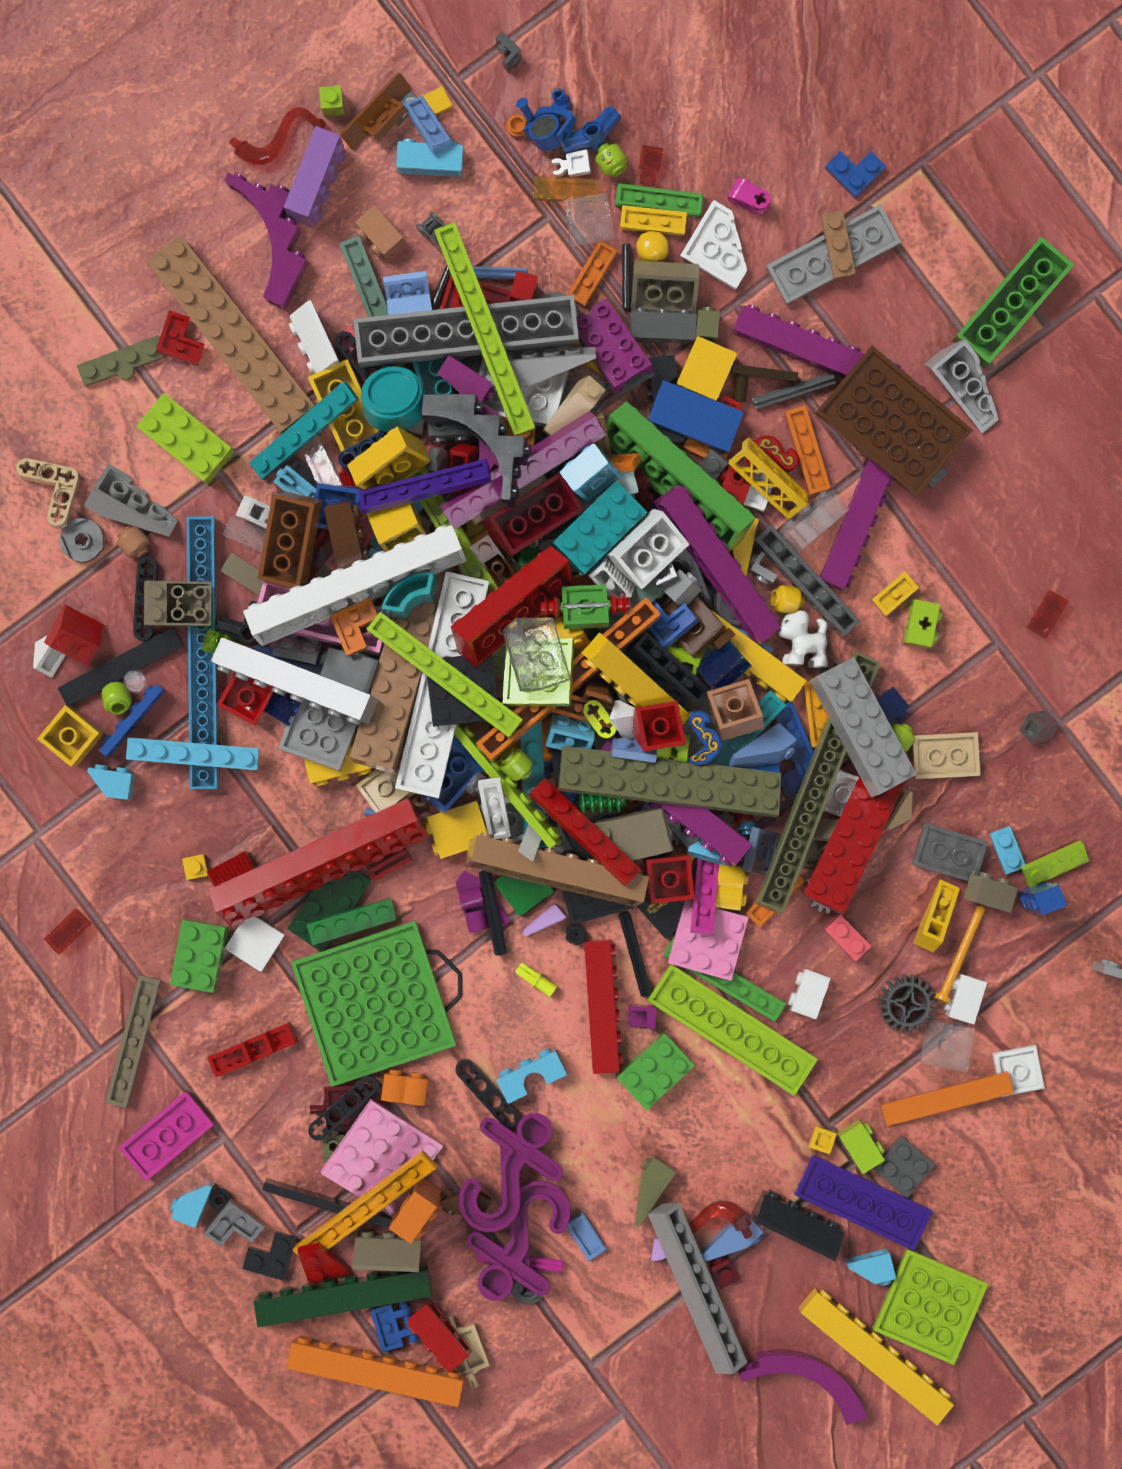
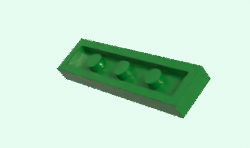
(351, 921)

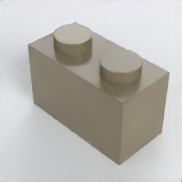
(991, 893)

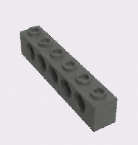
(806, 579)

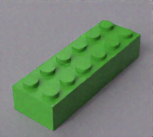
(1014, 300)

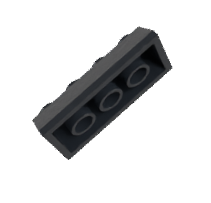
(797, 1224)

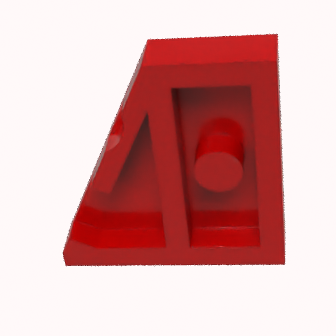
(320, 1263)

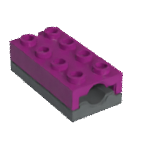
(617, 352)

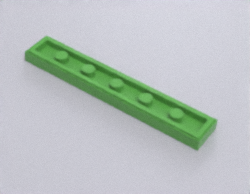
(743, 991)

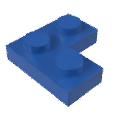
(855, 178)
(672, 627)

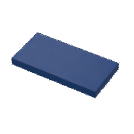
(695, 416)

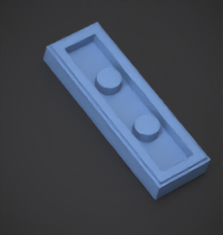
(427, 124)

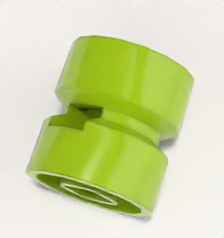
(678, 753)

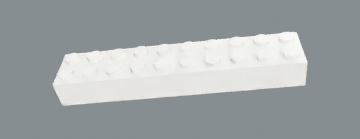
(349, 586)

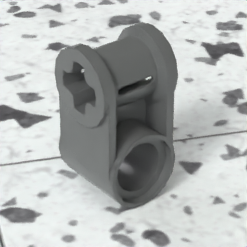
(427, 228)

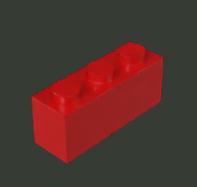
(439, 1336)

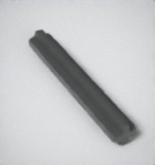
(794, 391)

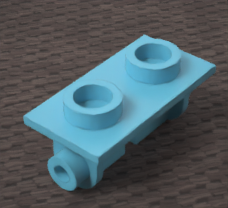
(291, 481)

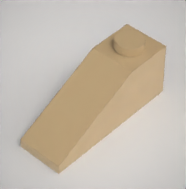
(577, 403)

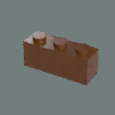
(345, 533)

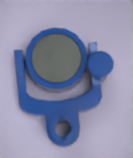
(544, 126)

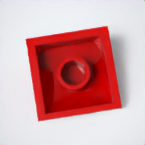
(245, 699)

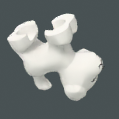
(795, 628)

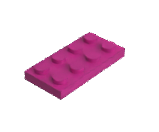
(166, 1135)

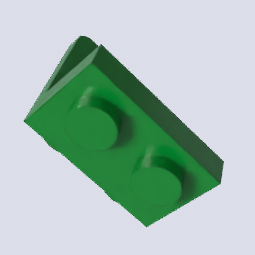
(522, 894)

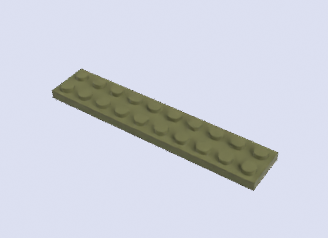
(670, 782)

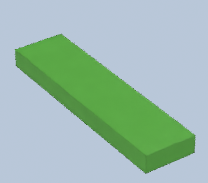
(659, 199)

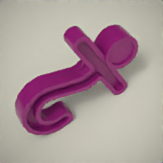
(515, 1153)
(513, 1260)

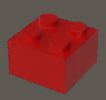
(669, 879)

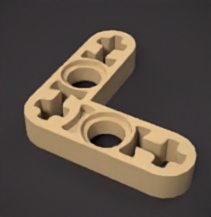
(61, 487)

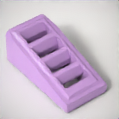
(546, 919)

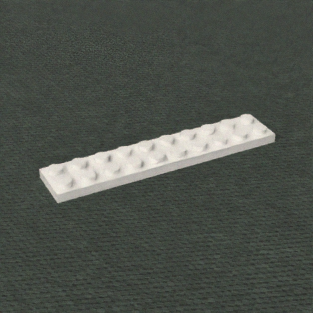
(429, 746)

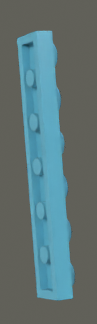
(192, 753)

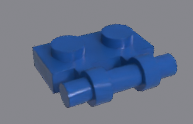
(387, 1325)

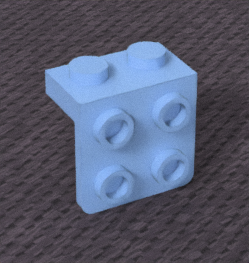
(407, 293)

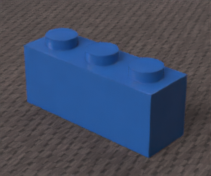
(1042, 898)

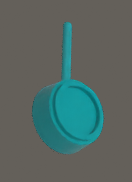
(392, 398)

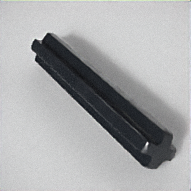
(492, 912)
(635, 954)

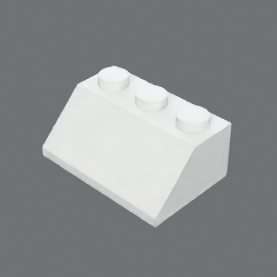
(313, 338)
(647, 548)

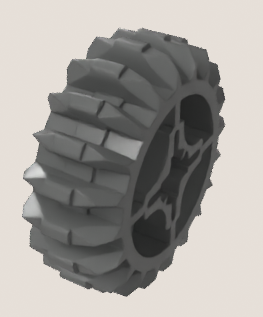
(905, 1013)

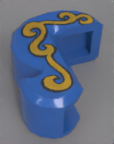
(708, 737)

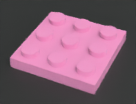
(708, 953)

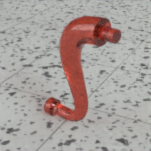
(268, 153)
(727, 1210)

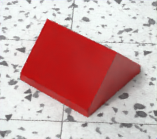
(658, 726)

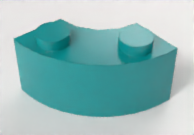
(408, 594)

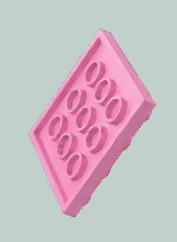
(376, 1148)

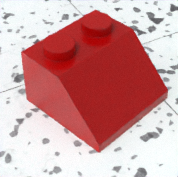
(75, 635)

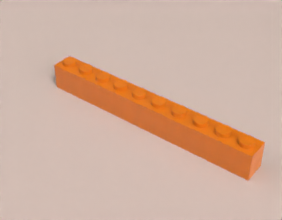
(620, 635)

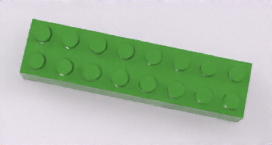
(671, 467)

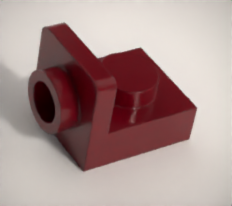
(724, 1271)

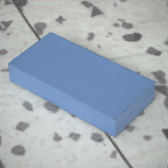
(586, 1236)

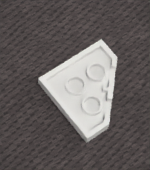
(717, 247)

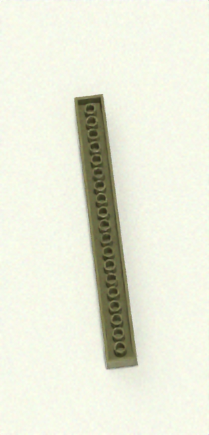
(807, 809)

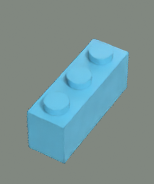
(419, 160)

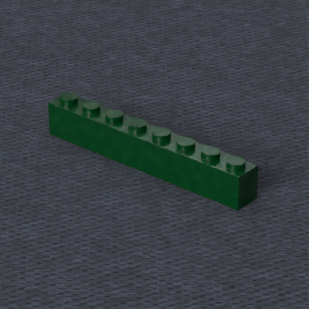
(341, 1296)

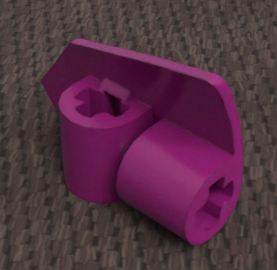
(473, 903)

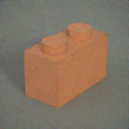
(379, 233)

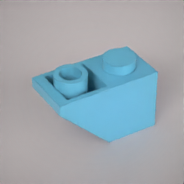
(113, 783)

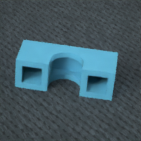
(547, 1064)

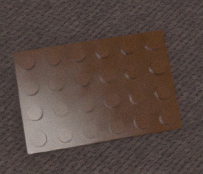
(893, 421)

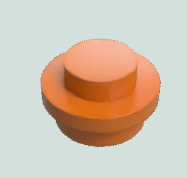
(515, 125)

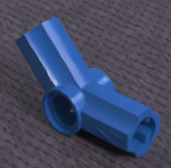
(593, 132)

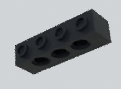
(667, 672)

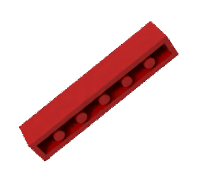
(602, 1006)

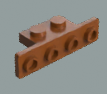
(378, 114)

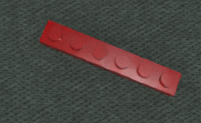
(585, 832)

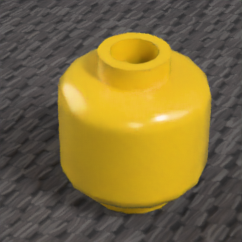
(787, 599)

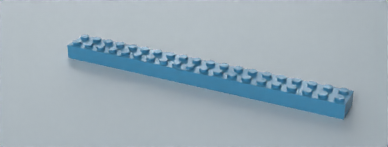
(201, 671)

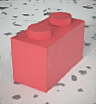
(846, 937)

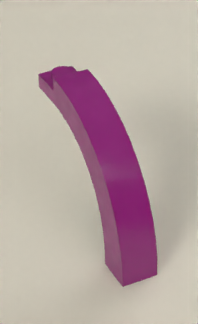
(812, 1368)

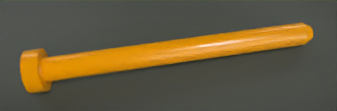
(959, 958)

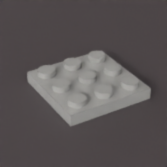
(318, 736)

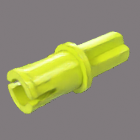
(536, 979)

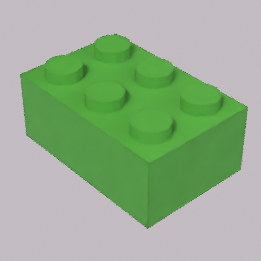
(199, 955)
(655, 1070)

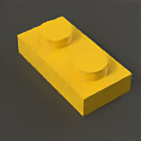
(894, 593)

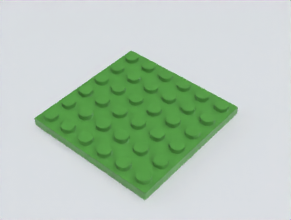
(373, 1003)

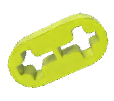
(595, 722)

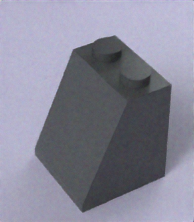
(350, 671)

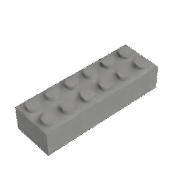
(862, 727)

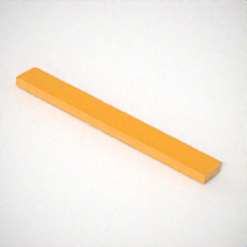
(371, 1202)

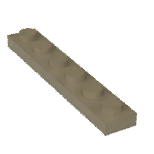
(133, 1041)

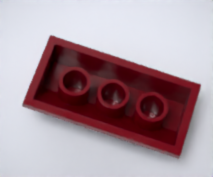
(533, 515)

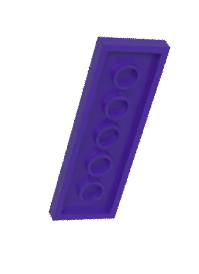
(863, 1202)

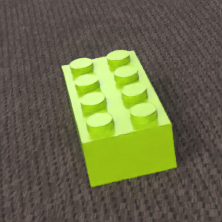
(185, 438)

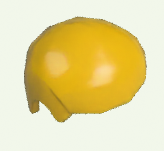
(652, 247)

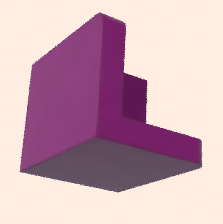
(642, 1016)

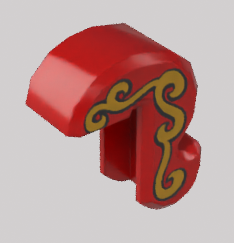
(773, 448)

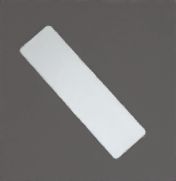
(529, 843)

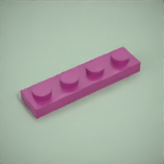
(705, 897)

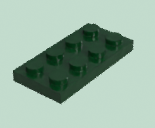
(329, 900)

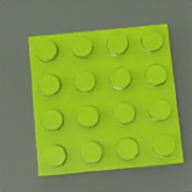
(930, 1306)

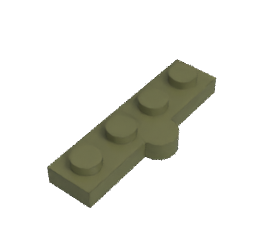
(120, 362)

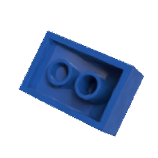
(458, 773)

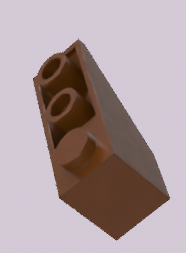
(492, 557)

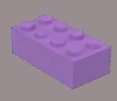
(314, 177)

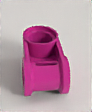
(746, 195)

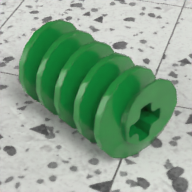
(594, 801)

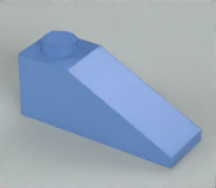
(766, 749)
(730, 1241)

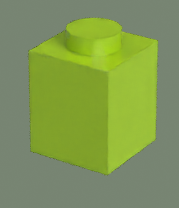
(332, 100)

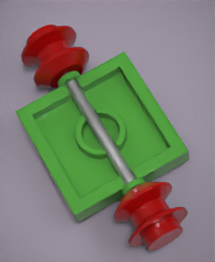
(585, 606)

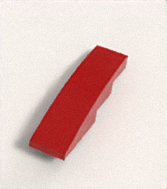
(252, 1049)

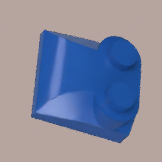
(335, 493)

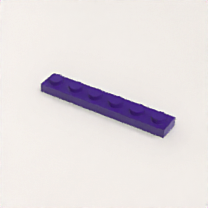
(424, 486)

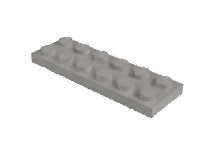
(810, 265)

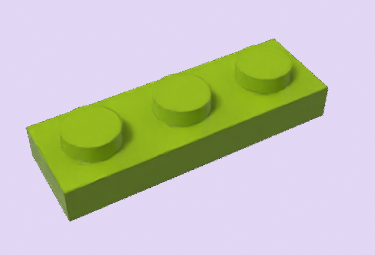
(1055, 864)

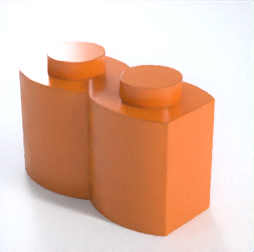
(404, 1088)

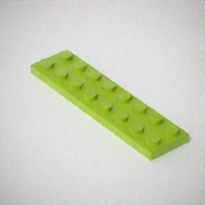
(732, 1029)

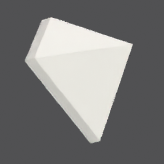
(46, 658)
(622, 719)

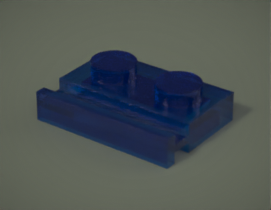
(282, 707)

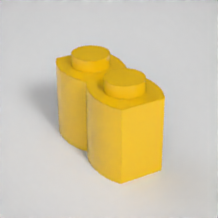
(730, 887)

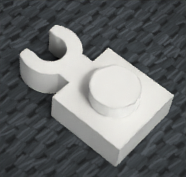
(576, 164)

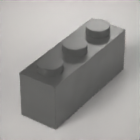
(663, 326)

